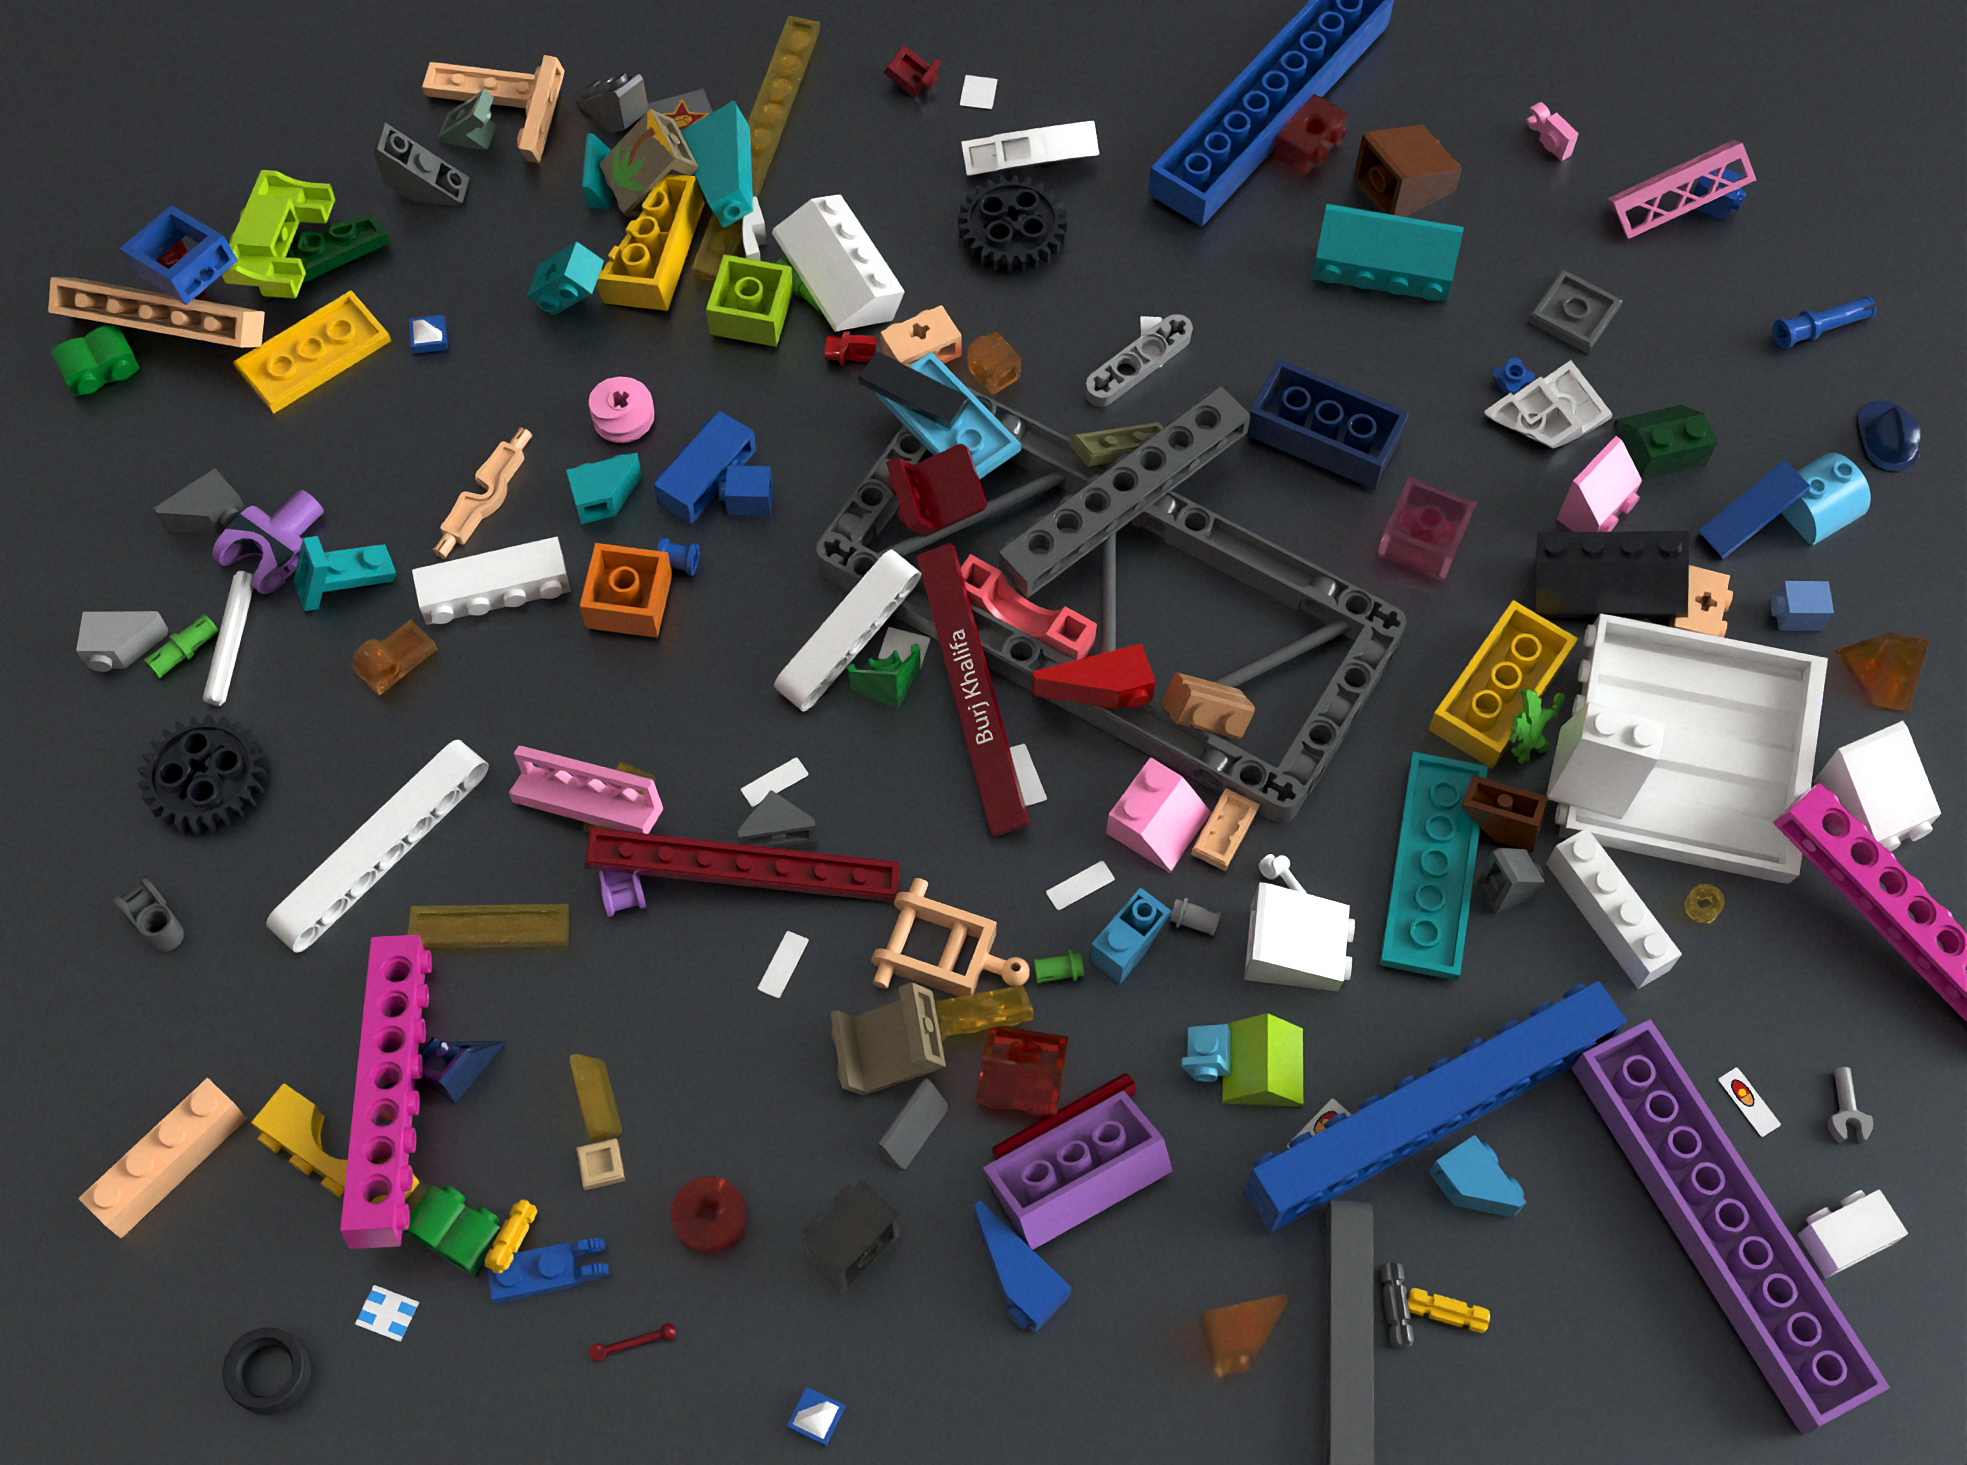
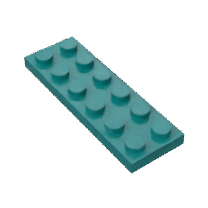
(1432, 869)

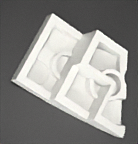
(1552, 408)

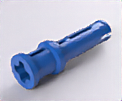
(1811, 324)

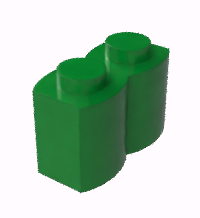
(95, 360)
(453, 1229)

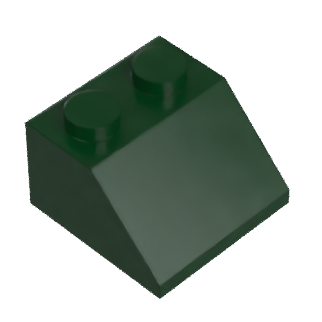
(1667, 440)

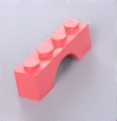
(1057, 628)

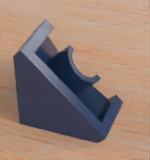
(455, 1064)

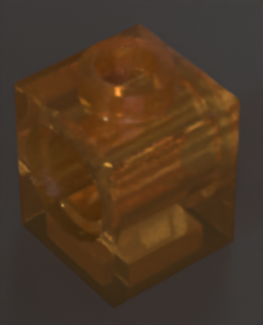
(993, 362)

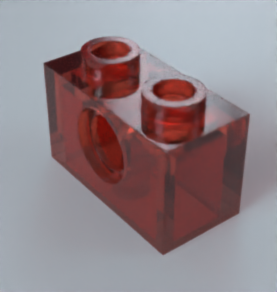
(1311, 135)

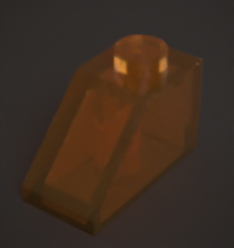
(1239, 1331)

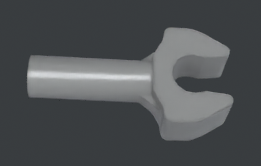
(1848, 1112)

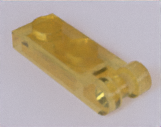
(983, 1011)

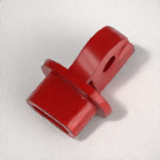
(850, 347)

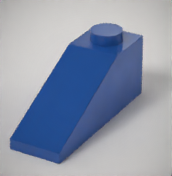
(1025, 1280)

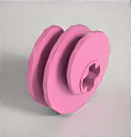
(621, 409)

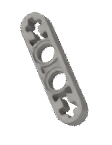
(1141, 362)

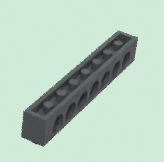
(1033, 571)

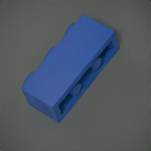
(696, 473)

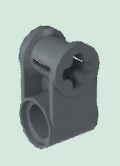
(148, 911)

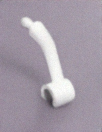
(1273, 867)

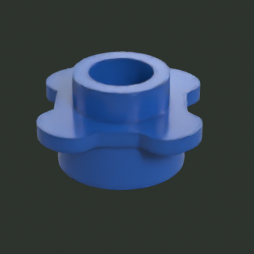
(1510, 383)

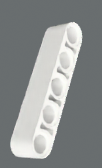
(847, 630)

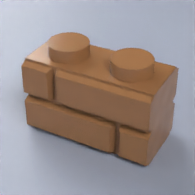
(1208, 706)

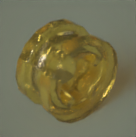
(1702, 892)

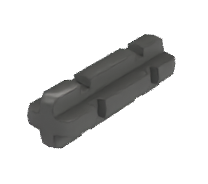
(1396, 1305)

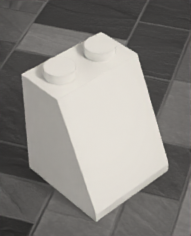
(1604, 759)
(1883, 786)
(1298, 939)

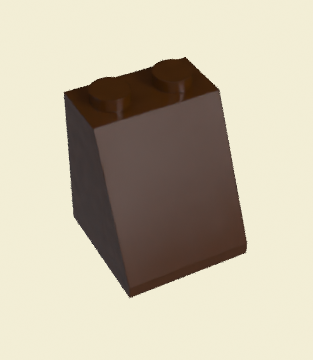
(1404, 169)

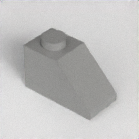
(118, 638)

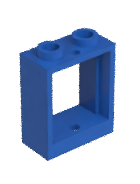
(183, 278)

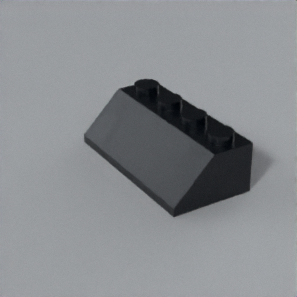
(1612, 574)

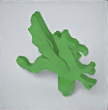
(1530, 723)

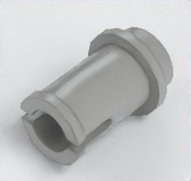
(1194, 917)

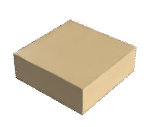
(600, 1164)

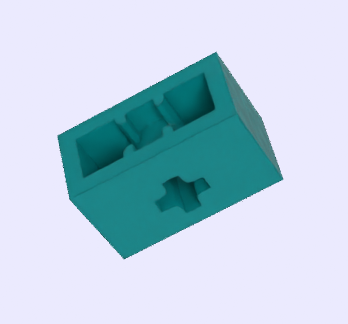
(565, 278)

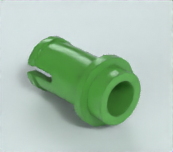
(1059, 967)

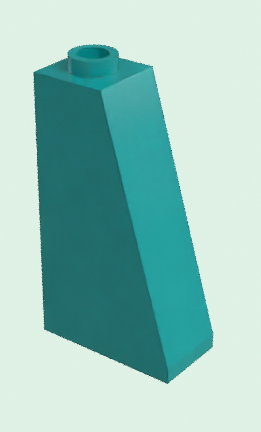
(724, 162)

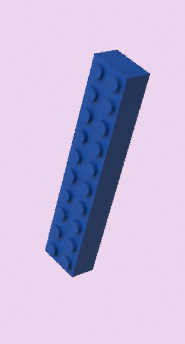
(1250, 113)
(1431, 1106)

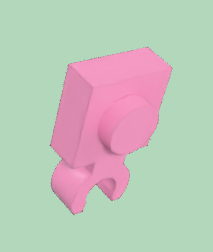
(1555, 131)

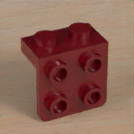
(936, 490)

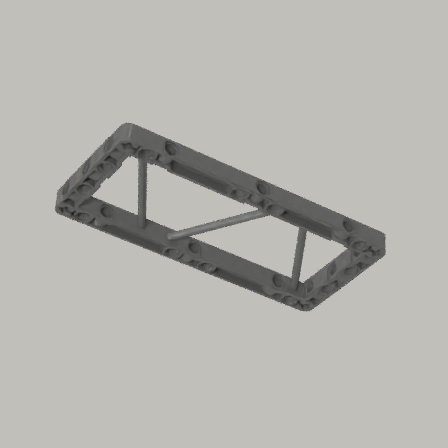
(1217, 543)

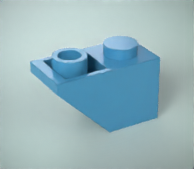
(1129, 935)
(1476, 1181)

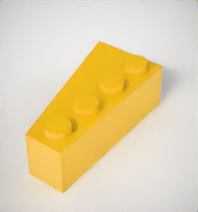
(655, 248)

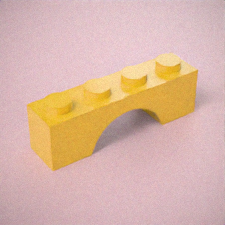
(295, 1126)

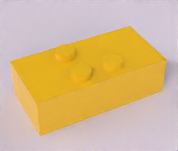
(1481, 704)

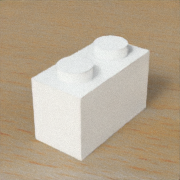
(1852, 1232)

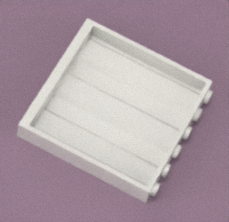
(1730, 748)

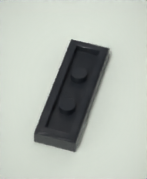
(913, 390)

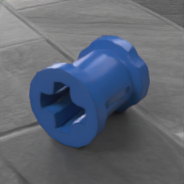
(681, 556)

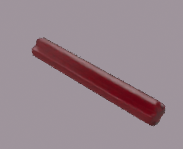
(1104, 1092)

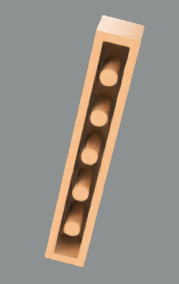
(156, 312)

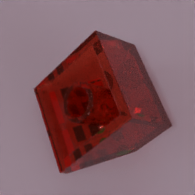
(1022, 1070)

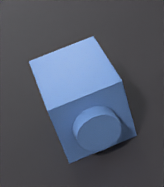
(1802, 606)

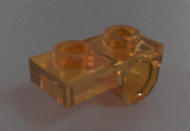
(388, 661)

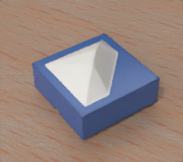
(428, 334)
(815, 1416)

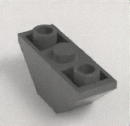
(615, 101)
(417, 171)

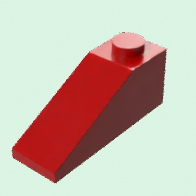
(1102, 680)

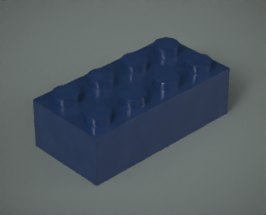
(1326, 423)

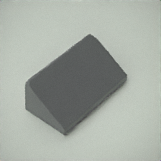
(913, 1125)

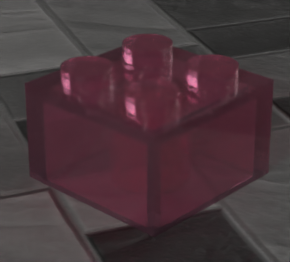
(1426, 528)

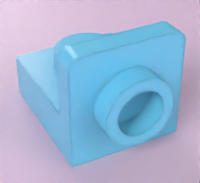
(1208, 1052)

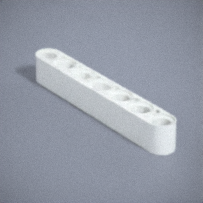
(376, 846)

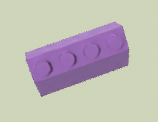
(1078, 1169)

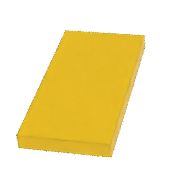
(312, 351)

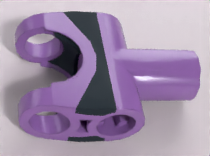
(271, 538)

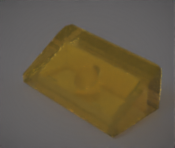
(595, 1097)

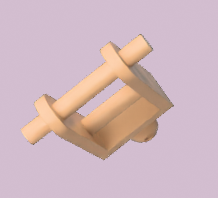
(913, 904)

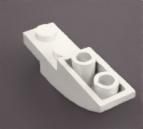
(1030, 147)

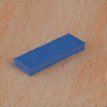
(1754, 509)

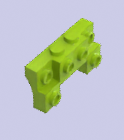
(268, 229)

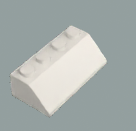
(839, 264)

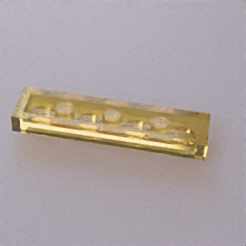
(491, 925)

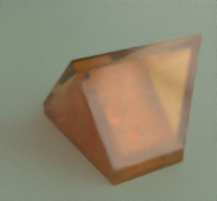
(1886, 667)

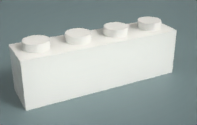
(491, 581)
(1613, 908)

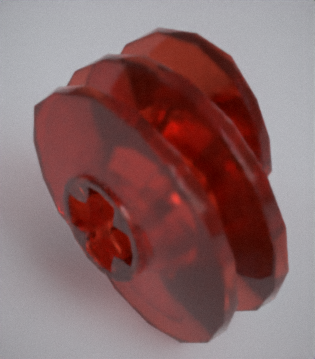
(691, 1223)

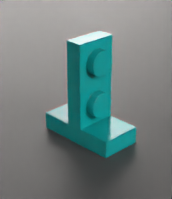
(338, 570)

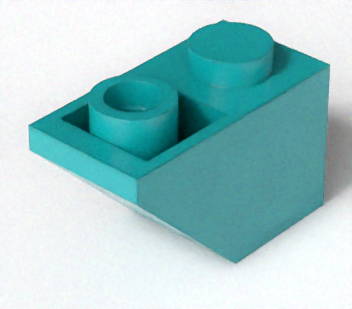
(604, 486)

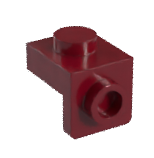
(911, 71)

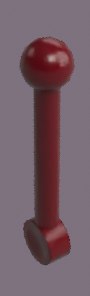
(599, 1352)

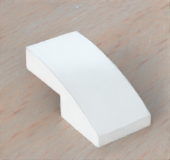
(754, 232)

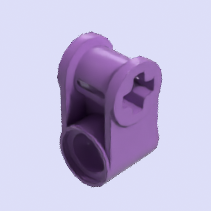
(620, 891)

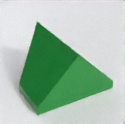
(888, 679)

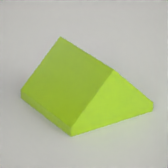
(1265, 1063)

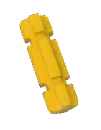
(510, 1236)
(1448, 1310)

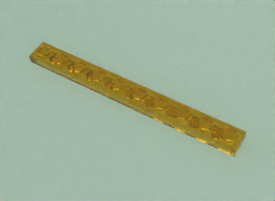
(766, 127)

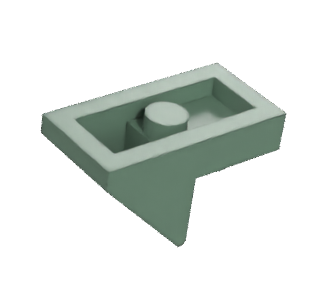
(470, 123)

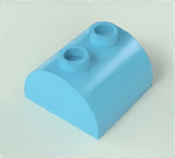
(1835, 498)

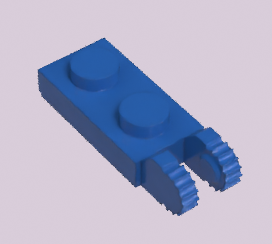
(546, 1270)

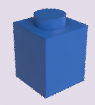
(1721, 206)
(747, 490)

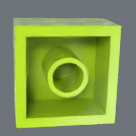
(750, 300)

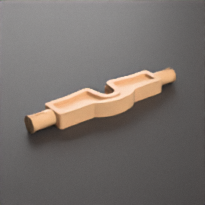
(472, 507)

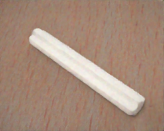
(228, 639)

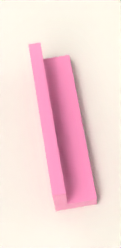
(1677, 176)
(585, 795)

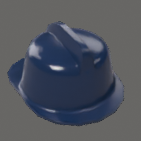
(1889, 435)

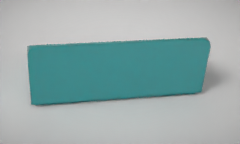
(595, 190)

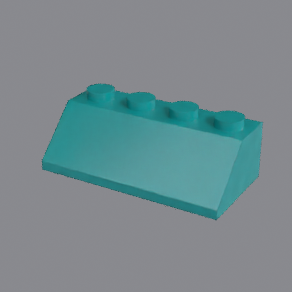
(1387, 253)

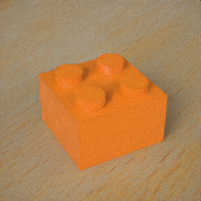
(626, 590)

